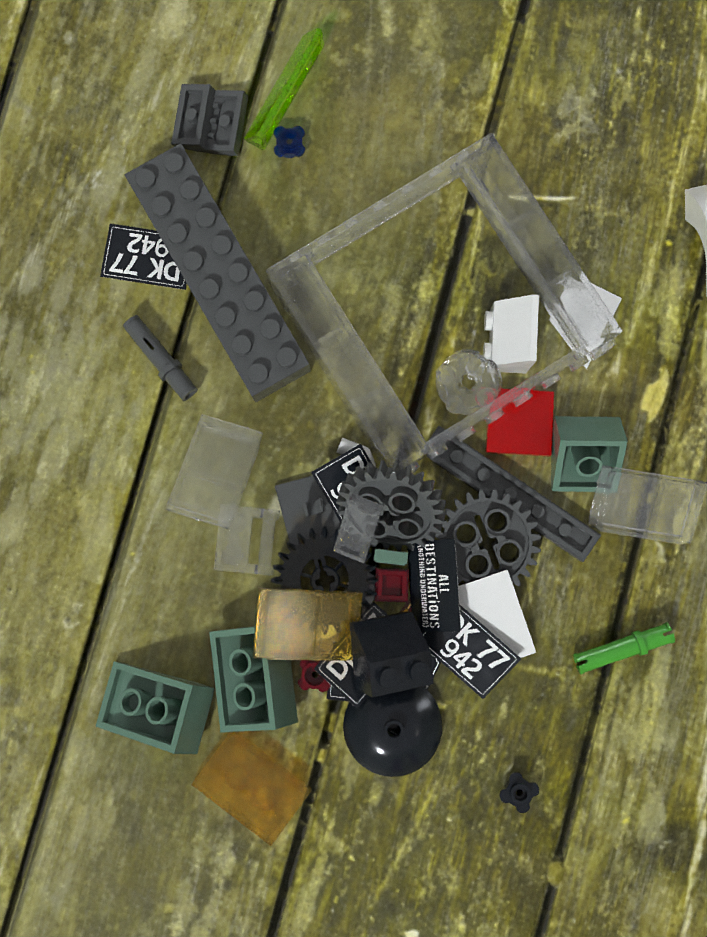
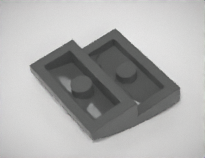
(210, 119)

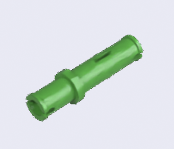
(624, 648)

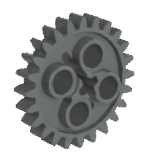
(410, 508)
(515, 531)

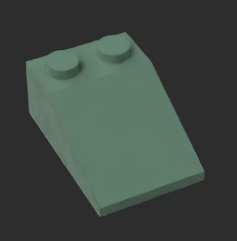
(155, 708)

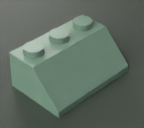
(250, 690)

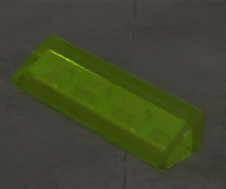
(285, 89)

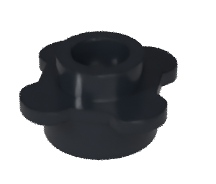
(509, 795)

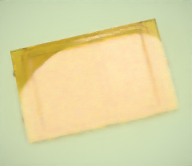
(305, 624)

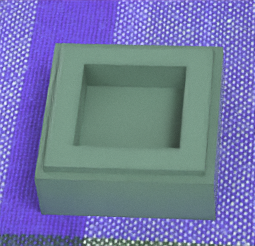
(390, 557)

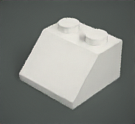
(512, 333)

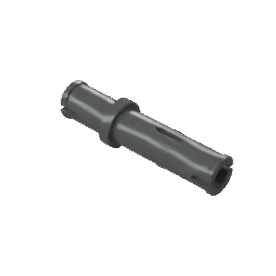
(168, 368)

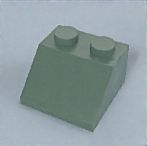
(581, 449)

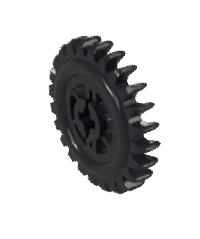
(316, 548)

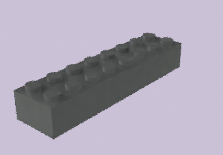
(218, 273)

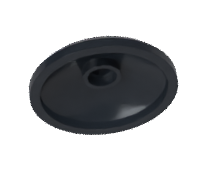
(394, 754)

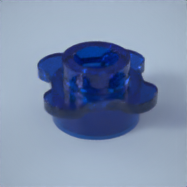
(287, 150)

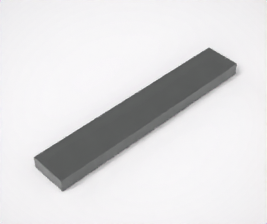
(484, 474)

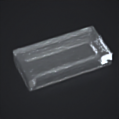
(358, 528)

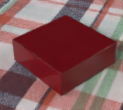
(391, 585)

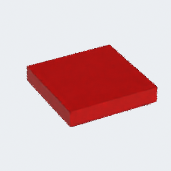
(523, 428)

